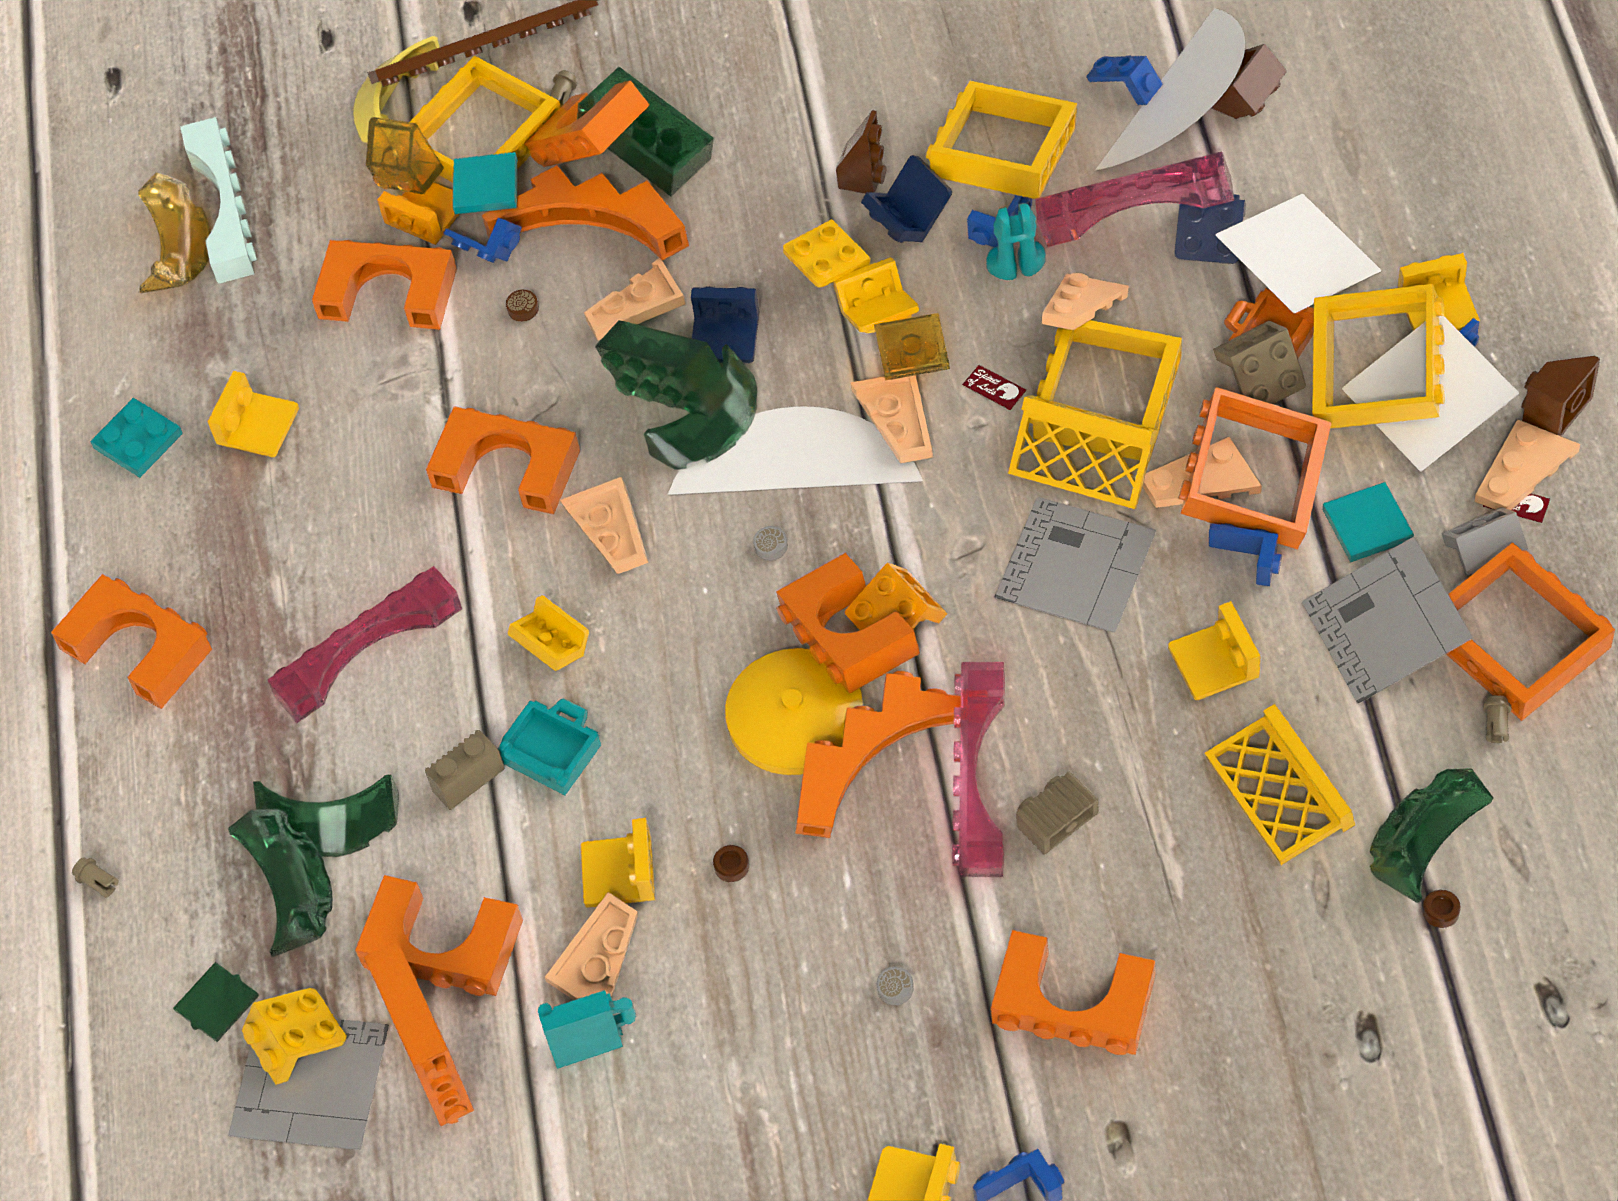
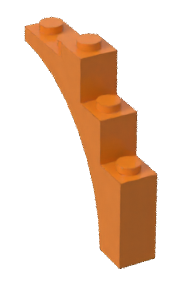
(596, 203)
(866, 732)

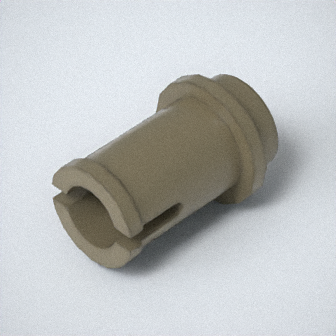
(563, 85)
(1497, 718)
(89, 873)

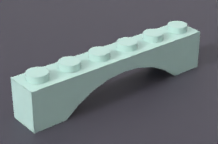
(227, 243)

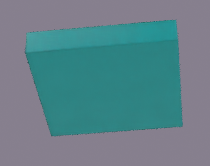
(485, 183)
(1367, 522)

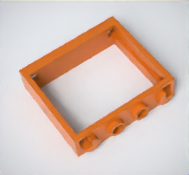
(1270, 419)
(1571, 605)
(419, 1033)

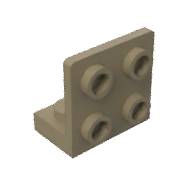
(1263, 363)

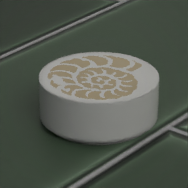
(770, 543)
(895, 985)

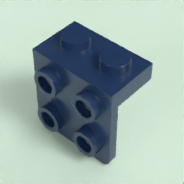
(911, 202)
(1198, 229)
(726, 318)

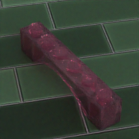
(1192, 182)
(417, 605)
(980, 840)

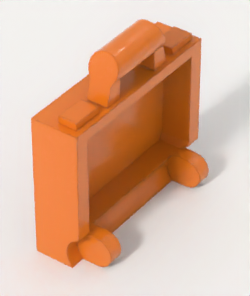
(1271, 308)

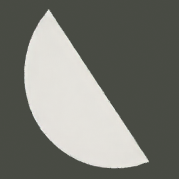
(1187, 91)
(799, 451)

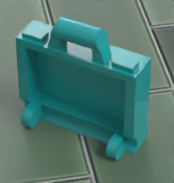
(549, 745)
(585, 1026)

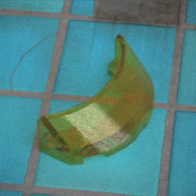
(181, 233)

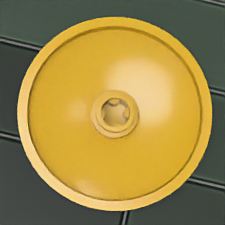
(783, 706)

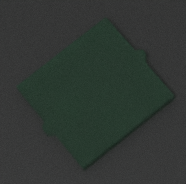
(216, 1002)

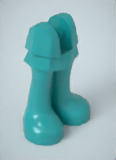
(1013, 229)

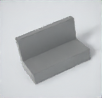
(1485, 538)

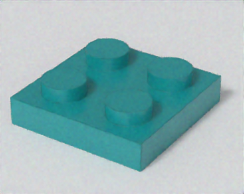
(136, 437)

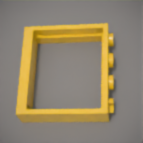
(464, 84)
(998, 173)
(1371, 304)
(1122, 339)

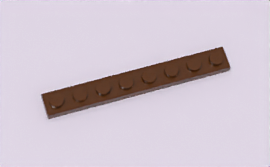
(472, 45)

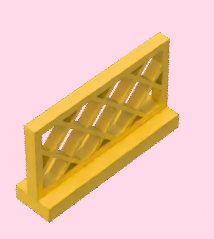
(1090, 423)
(1305, 768)

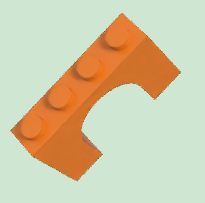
(570, 139)
(352, 264)
(474, 433)
(114, 606)
(849, 657)
(473, 965)
(1111, 1024)

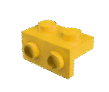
(550, 634)

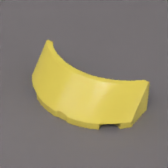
(373, 97)

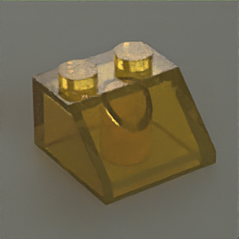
(400, 156)
(911, 346)

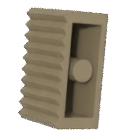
(464, 769)
(1056, 812)

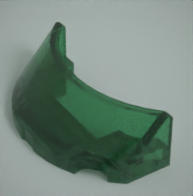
(707, 437)
(341, 824)
(1421, 826)
(293, 872)

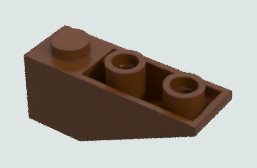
(861, 159)

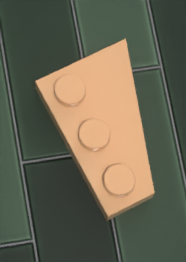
(1078, 300)
(640, 301)
(897, 414)
(1523, 463)
(1222, 475)
(609, 523)
(596, 952)

